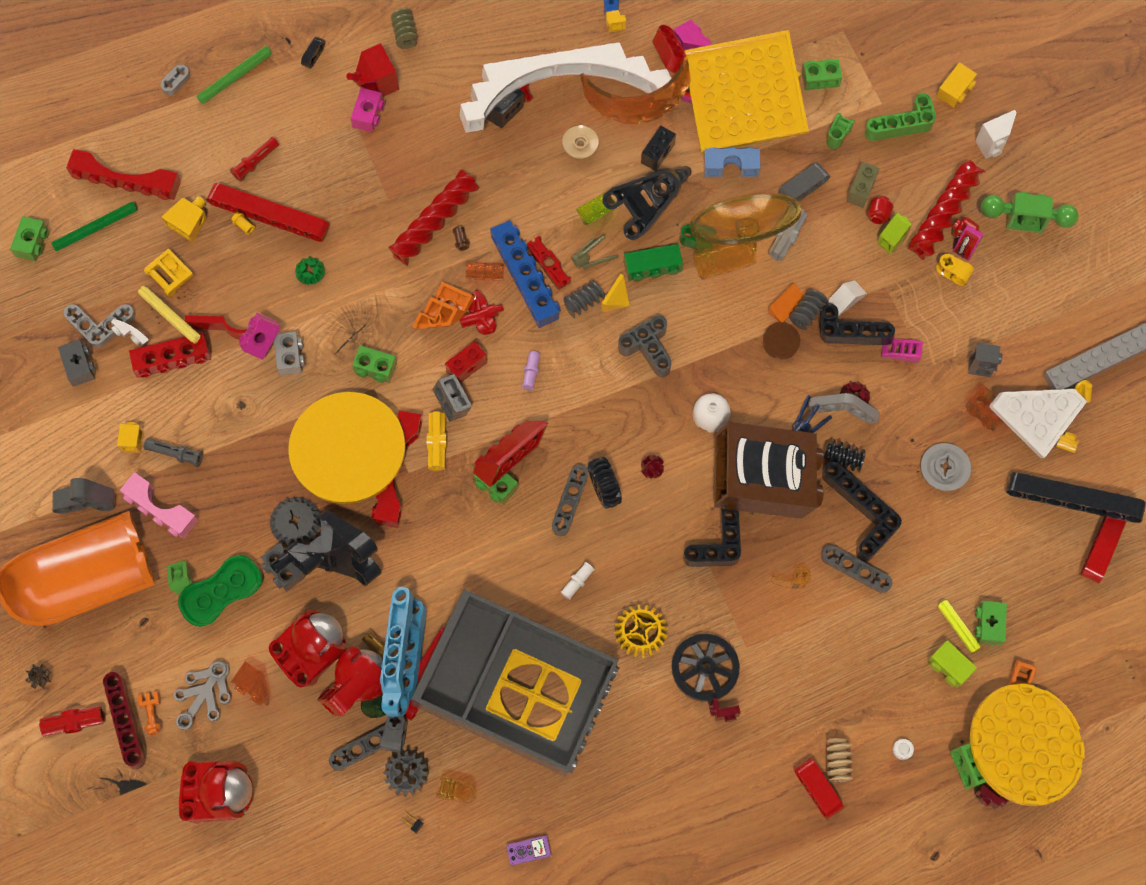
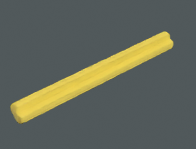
(169, 314)

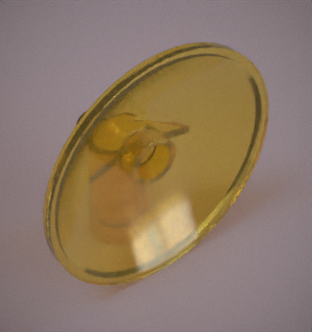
(731, 228)

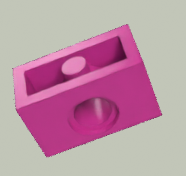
(367, 100)
(259, 346)

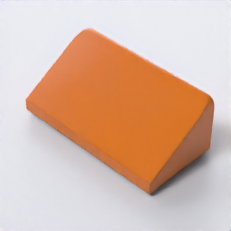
(786, 303)

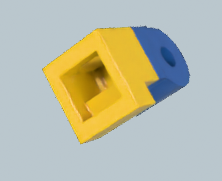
(614, 20)

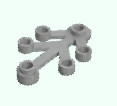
(204, 692)

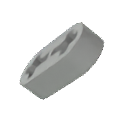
(175, 80)

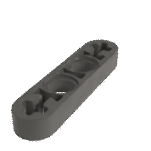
(573, 501)
(858, 565)
(363, 742)

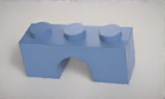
(746, 159)

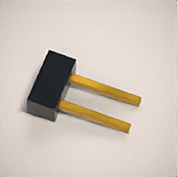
(416, 827)

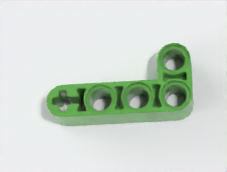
(878, 128)

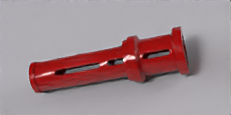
(246, 162)

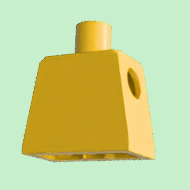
(186, 217)

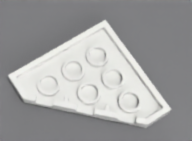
(1038, 415)

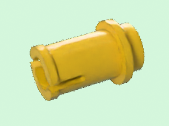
(239, 220)

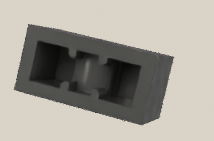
(75, 372)

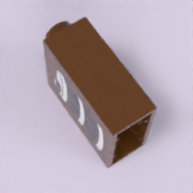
(767, 470)

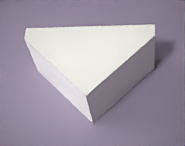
(847, 296)

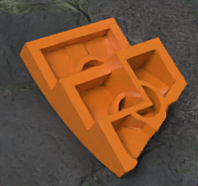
(444, 308)

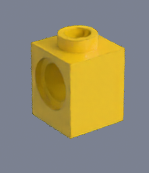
(130, 437)

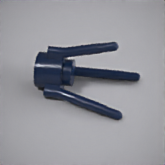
(804, 425)

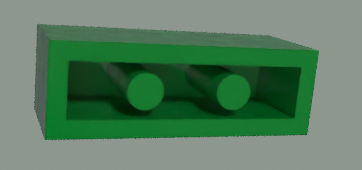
(653, 262)

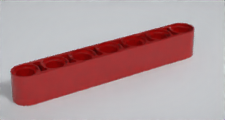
(268, 212)

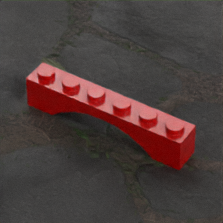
(157, 183)
(388, 506)

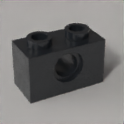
(658, 148)

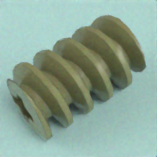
(404, 28)

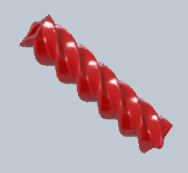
(947, 205)
(433, 217)

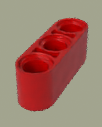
(669, 48)
(819, 788)

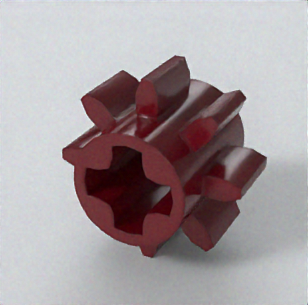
(652, 466)

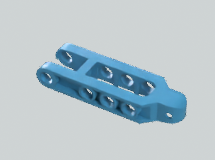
(409, 630)

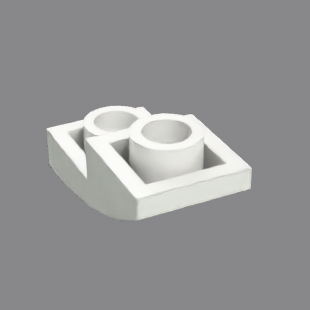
(125, 329)

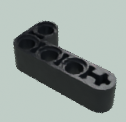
(856, 328)

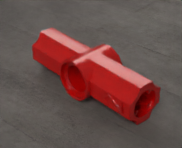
(71, 721)

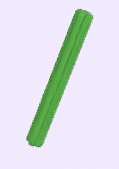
(234, 74)

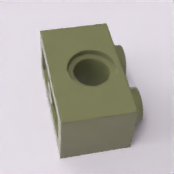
(863, 184)

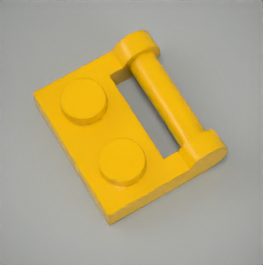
(173, 268)

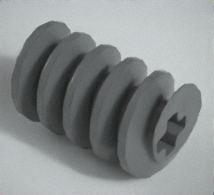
(583, 297)
(808, 308)

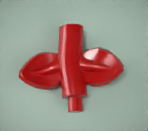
(481, 315)

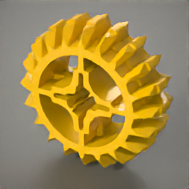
(649, 627)

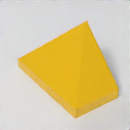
(616, 297)

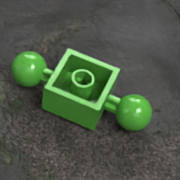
(1029, 212)

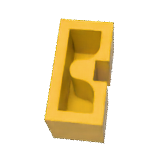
(956, 85)

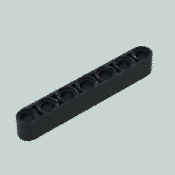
(1076, 497)

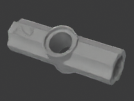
(786, 239)

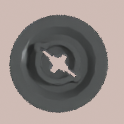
(288, 533)

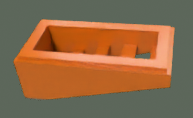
(1015, 672)

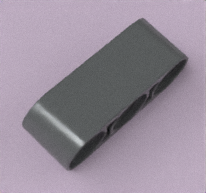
(805, 182)

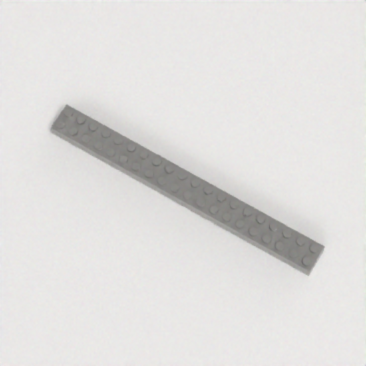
(1097, 359)

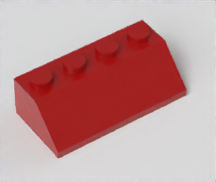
(509, 451)

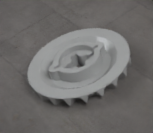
(957, 462)

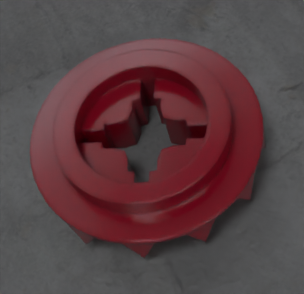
(855, 387)

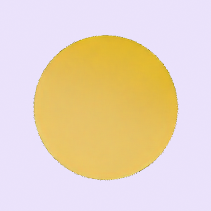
(346, 447)
(1027, 745)

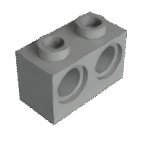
(284, 354)

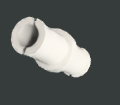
(577, 580)

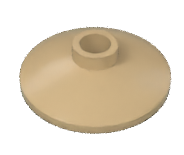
(580, 135)

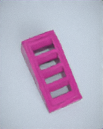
(910, 344)

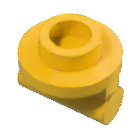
(1084, 388)
(1068, 442)

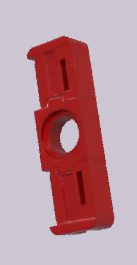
(554, 272)

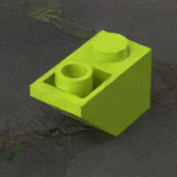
(894, 233)

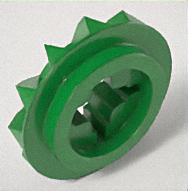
(307, 278)

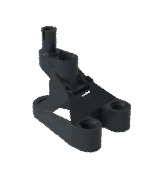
(644, 215)
(337, 544)

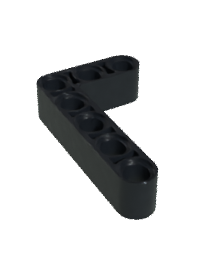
(865, 508)
(719, 549)

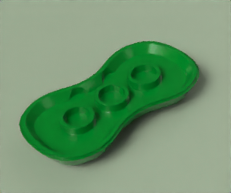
(233, 581)

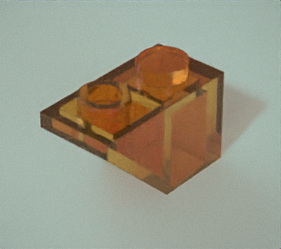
(252, 682)

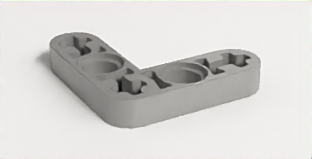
(94, 329)
(845, 402)

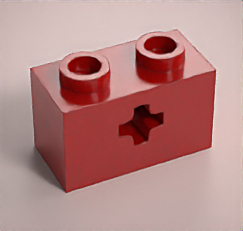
(466, 362)

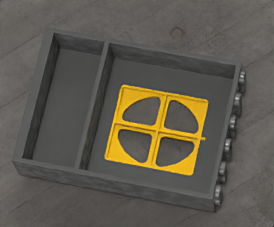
(473, 666)

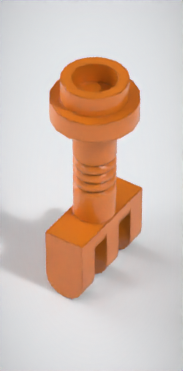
(152, 728)

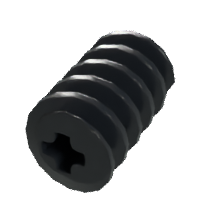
(845, 455)

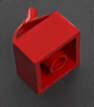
(375, 71)

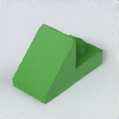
(178, 576)

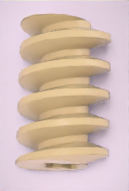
(839, 760)

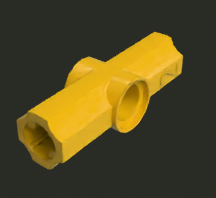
(436, 441)

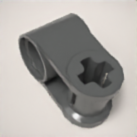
(393, 736)

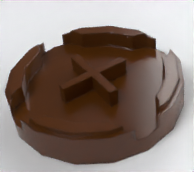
(781, 340)

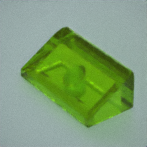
(593, 210)

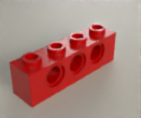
(160, 352)

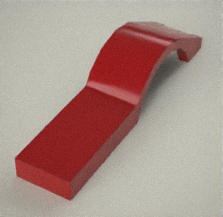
(213, 323)

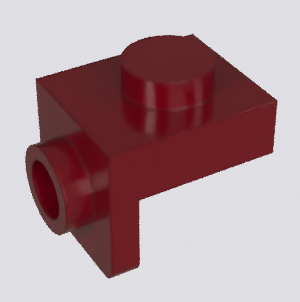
(728, 714)
(989, 798)

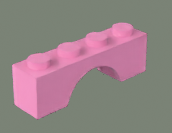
(140, 492)

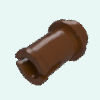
(461, 241)

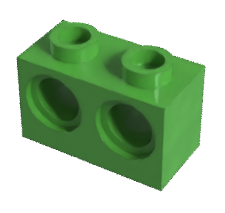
(822, 78)
(377, 359)
(502, 497)
(966, 767)

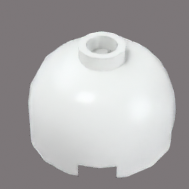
(711, 412)

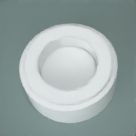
(903, 749)

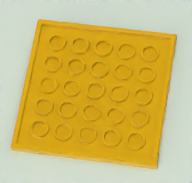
(746, 91)

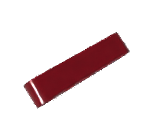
(130, 727)

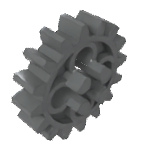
(394, 773)

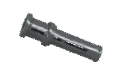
(182, 453)

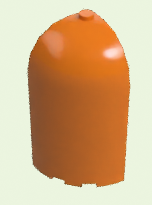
(75, 573)

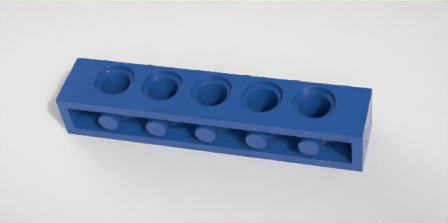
(542, 314)

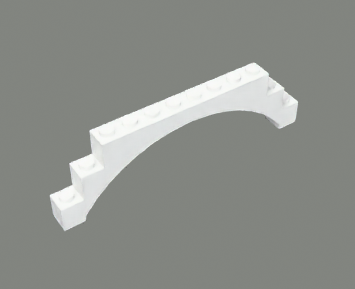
(507, 76)

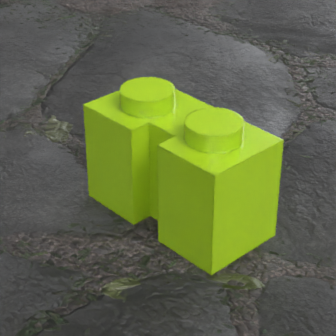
(951, 664)

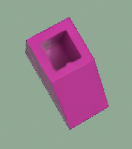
(691, 36)

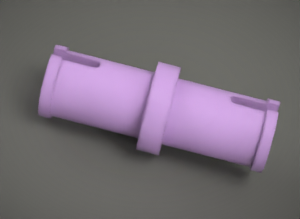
(531, 370)

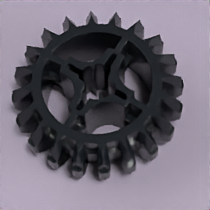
(604, 482)

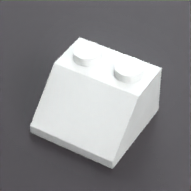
(994, 134)

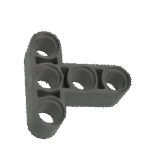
(647, 343)
(83, 495)

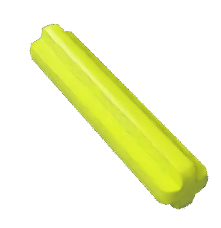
(958, 625)

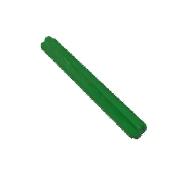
(94, 226)

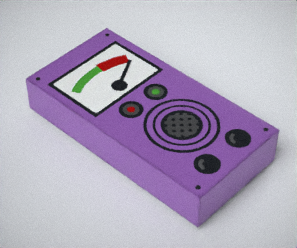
(528, 850)

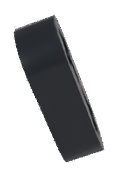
(313, 52)

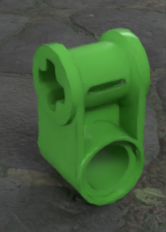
(840, 128)

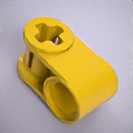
(956, 271)

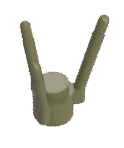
(581, 257)

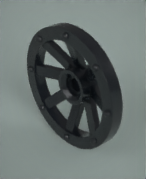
(703, 672)

